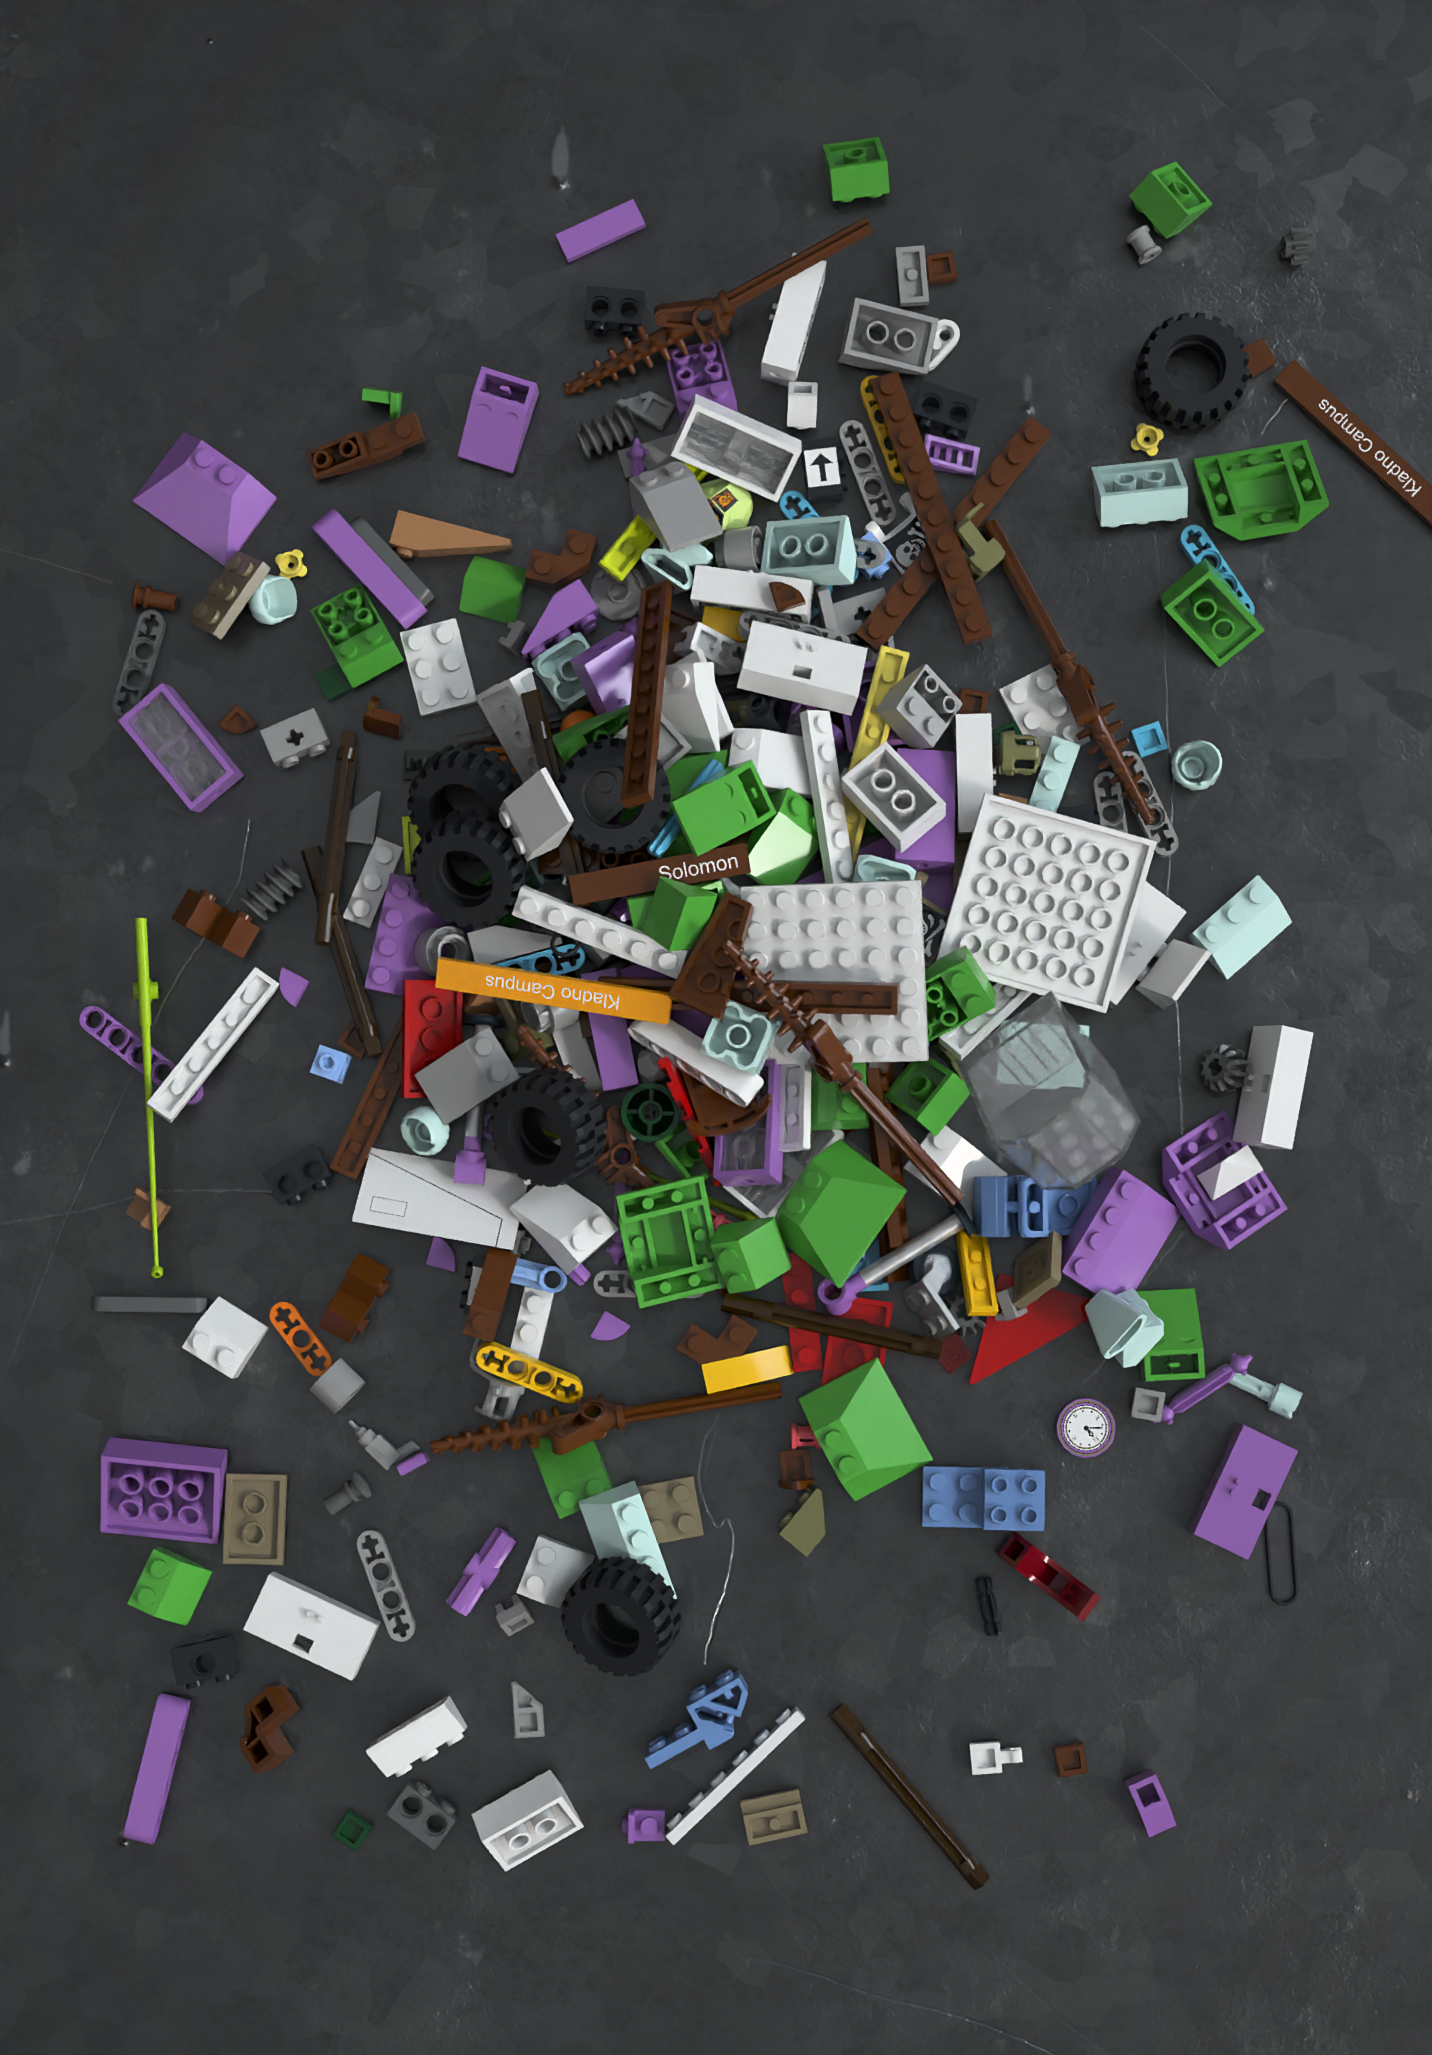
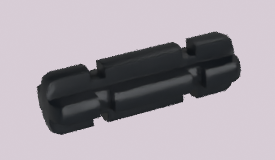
(988, 1606)

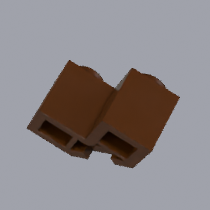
(555, 571)
(215, 923)
(355, 1297)
(730, 1343)
(263, 1740)

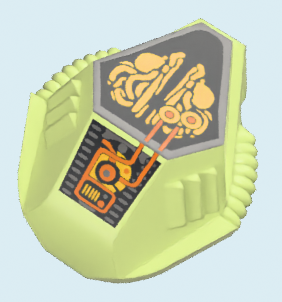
(729, 503)

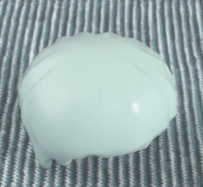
(273, 600)
(1196, 765)
(424, 1130)

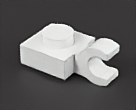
(988, 1758)

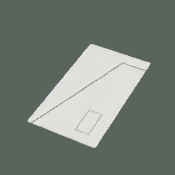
(422, 1198)

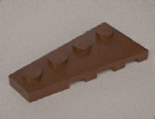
(709, 974)

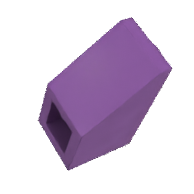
(1150, 1802)

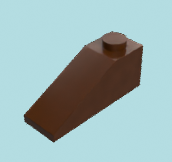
(490, 1294)

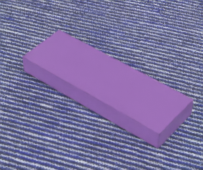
(600, 230)

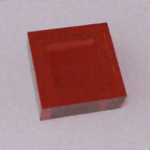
(954, 1353)

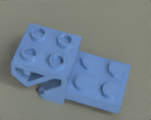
(1020, 1207)
(983, 1498)
(706, 1709)

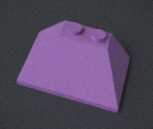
(205, 498)
(1233, 1214)

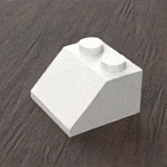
(225, 1337)
(552, 1570)

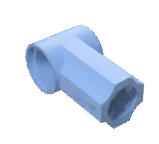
(534, 1275)

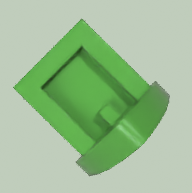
(386, 396)

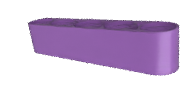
(369, 569)
(129, 1047)
(156, 1768)

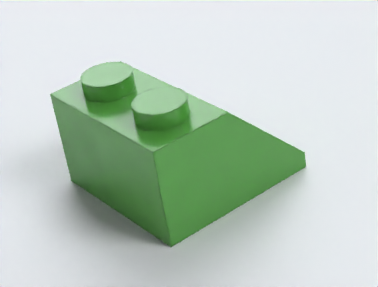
(856, 169)
(1169, 199)
(928, 1094)
(750, 1253)
(170, 1586)

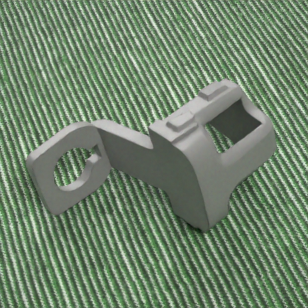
(498, 1388)

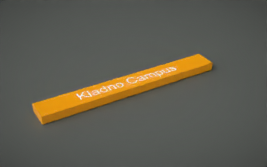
(553, 990)

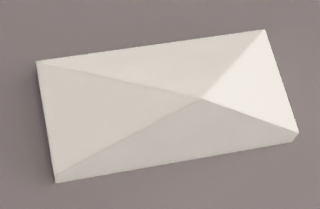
(1230, 1172)

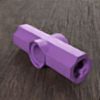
(481, 1571)

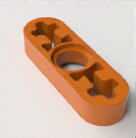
(282, 1325)

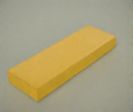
(976, 1275)

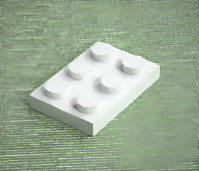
(438, 667)
(1041, 709)

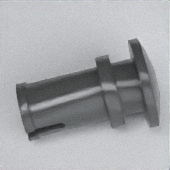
(350, 1492)

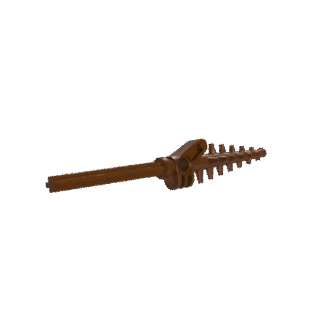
(681, 318)
(1074, 682)
(834, 1064)
(629, 1173)
(593, 1420)

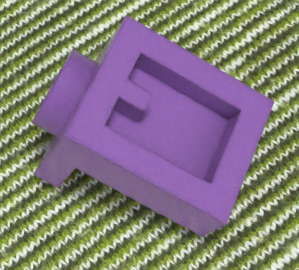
(644, 1825)

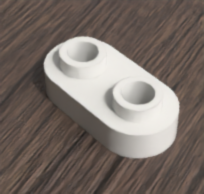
(943, 348)

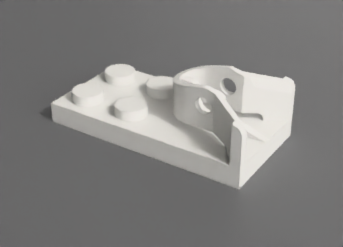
(507, 717)

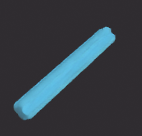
(671, 826)

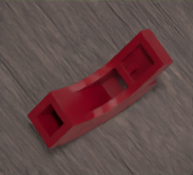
(1049, 1576)

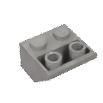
(919, 708)

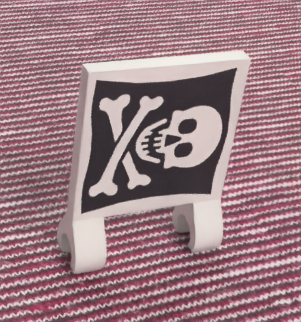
(905, 540)

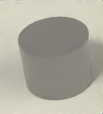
(337, 1386)

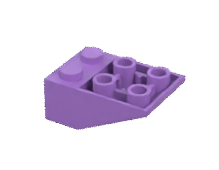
(700, 373)
(498, 419)
(567, 613)

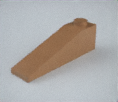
(431, 538)

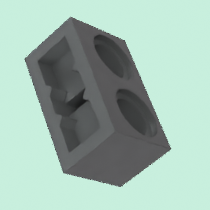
(417, 1821)

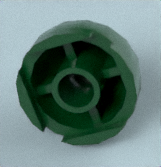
(656, 1097)

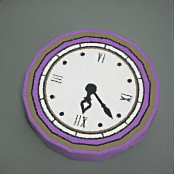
(1085, 1427)

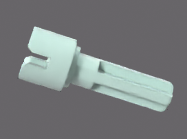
(1280, 1398)

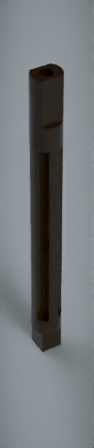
(547, 757)
(336, 837)
(346, 963)
(832, 1326)
(909, 1796)

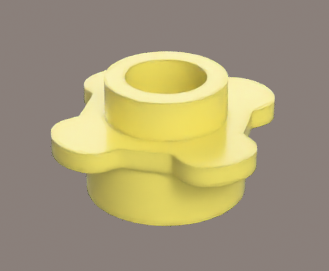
(1152, 433)
(294, 557)

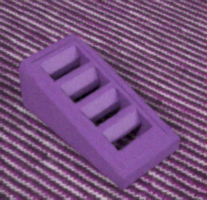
(949, 445)

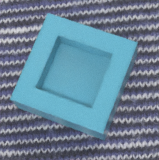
(1149, 740)

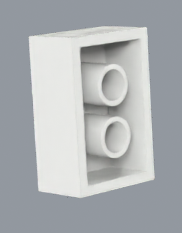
(893, 797)

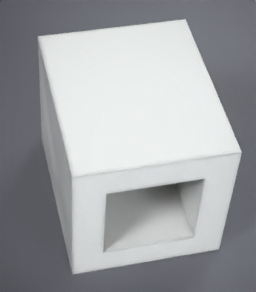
(802, 405)

